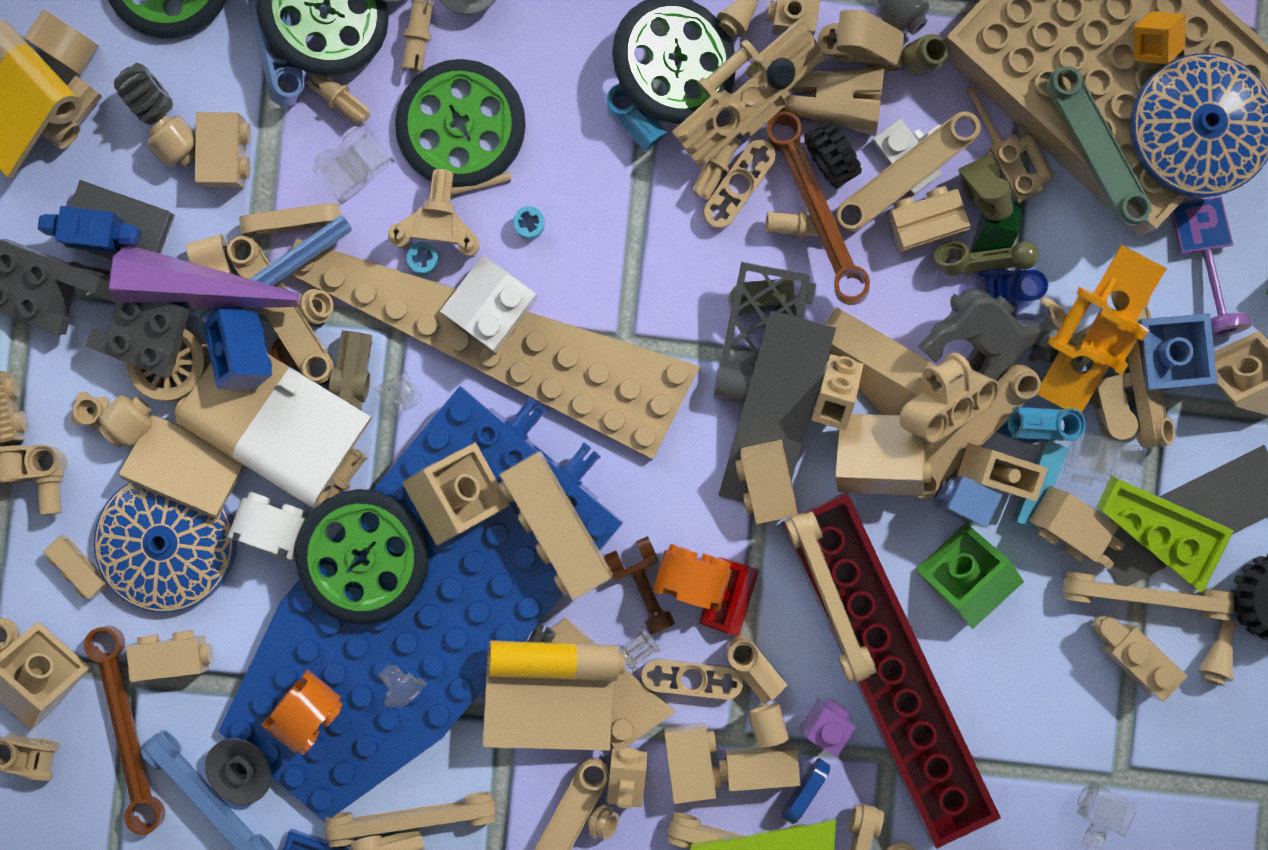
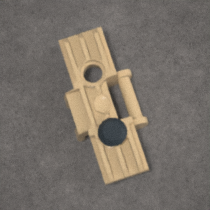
(754, 103)

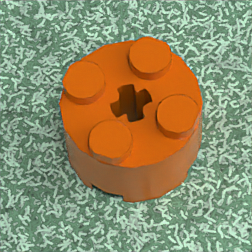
(693, 579)
(303, 712)

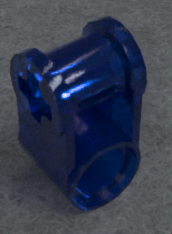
(1009, 283)

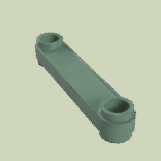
(1098, 146)

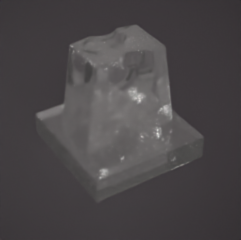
(399, 394)
(401, 687)

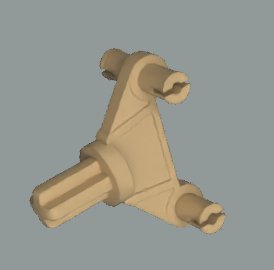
(436, 220)

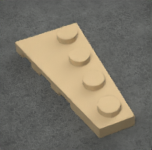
(634, 706)

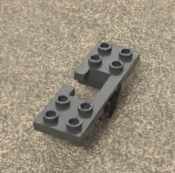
(40, 292)

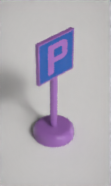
(1204, 227)

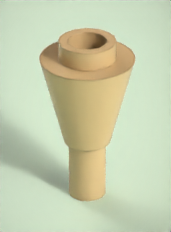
(737, 17)
(1219, 661)

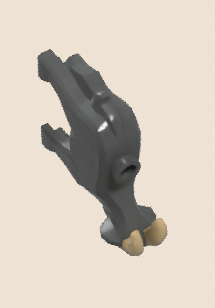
(994, 332)

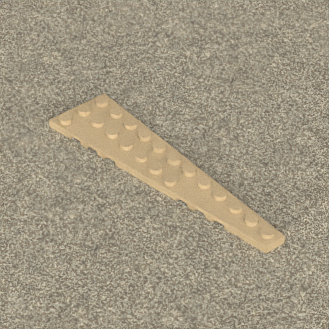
(580, 373)

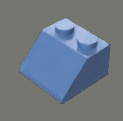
(1178, 352)

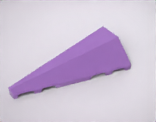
(155, 277)

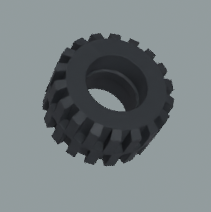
(1253, 597)

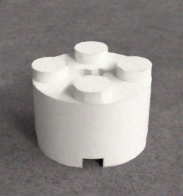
(267, 526)

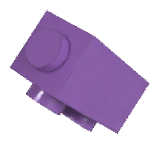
(828, 726)

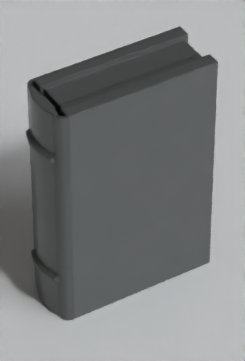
(151, 220)

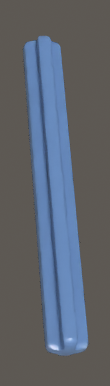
(297, 256)

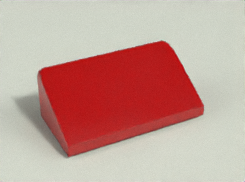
(735, 601)

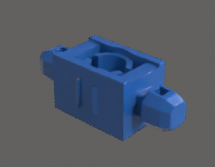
(89, 229)

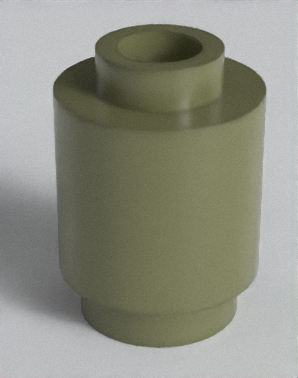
(924, 54)

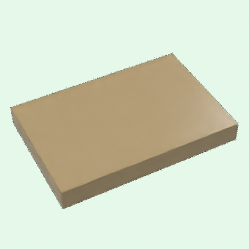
(182, 468)

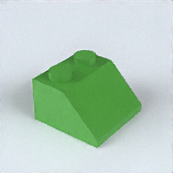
(970, 575)

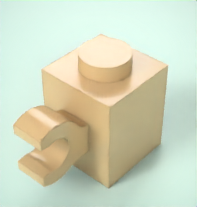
(627, 777)

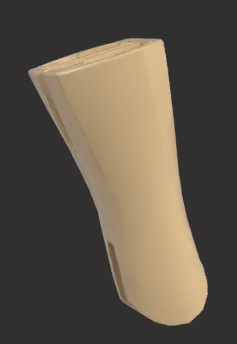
(842, 96)

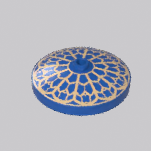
(1172, 129)
(169, 579)

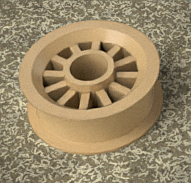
(199, 364)

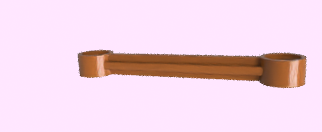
(817, 207)
(124, 730)

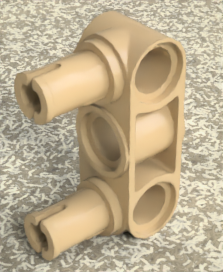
(23, 464)

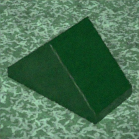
(996, 233)

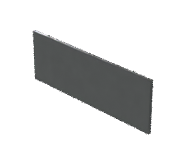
(780, 392)
(1228, 495)

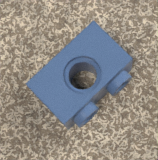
(967, 500)

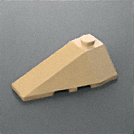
(889, 371)

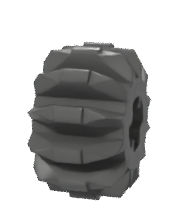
(143, 93)

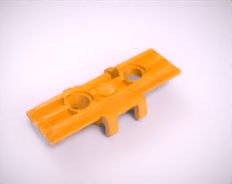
(1109, 335)

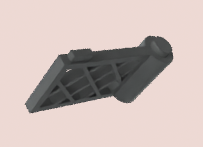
(735, 375)

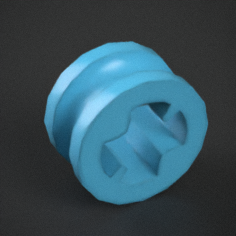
(534, 213)
(432, 264)

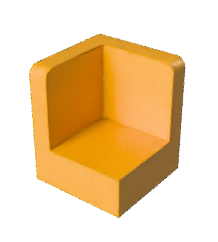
(1159, 37)

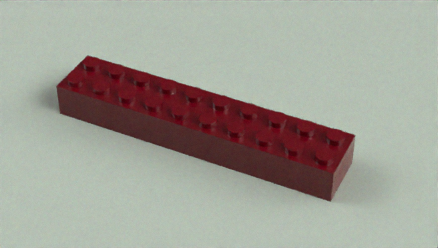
(903, 691)

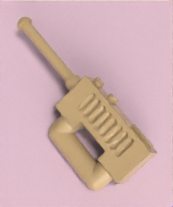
(1007, 158)

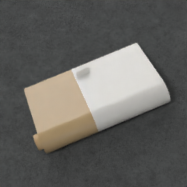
(281, 430)

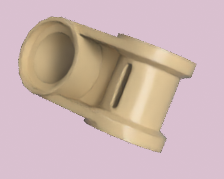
(29, 756)

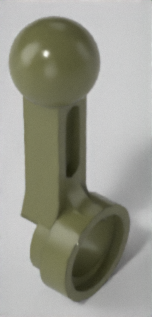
(1022, 255)

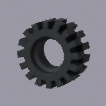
(832, 153)

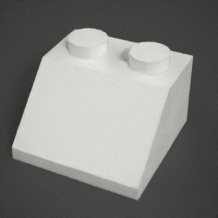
(489, 304)

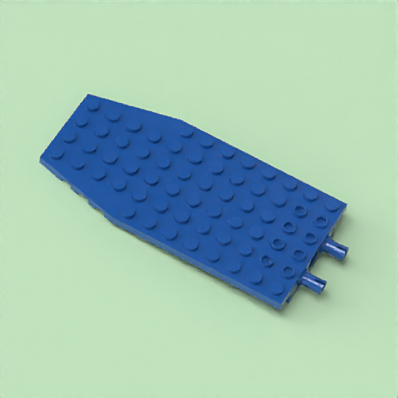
(475, 591)

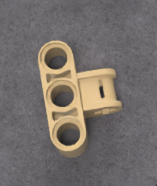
(864, 40)
(949, 399)

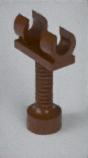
(658, 618)

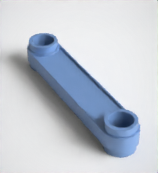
(163, 752)

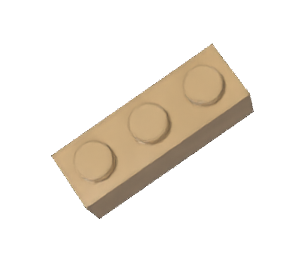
(75, 567)

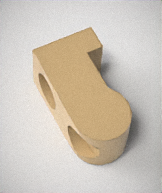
(1112, 408)

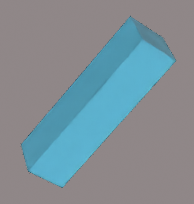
(1052, 457)

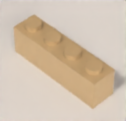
(556, 526)

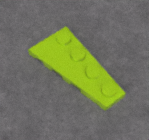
(1172, 533)
(797, 837)

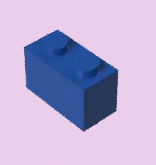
(237, 349)

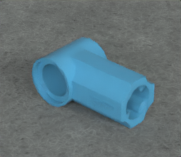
(640, 126)
(1046, 424)

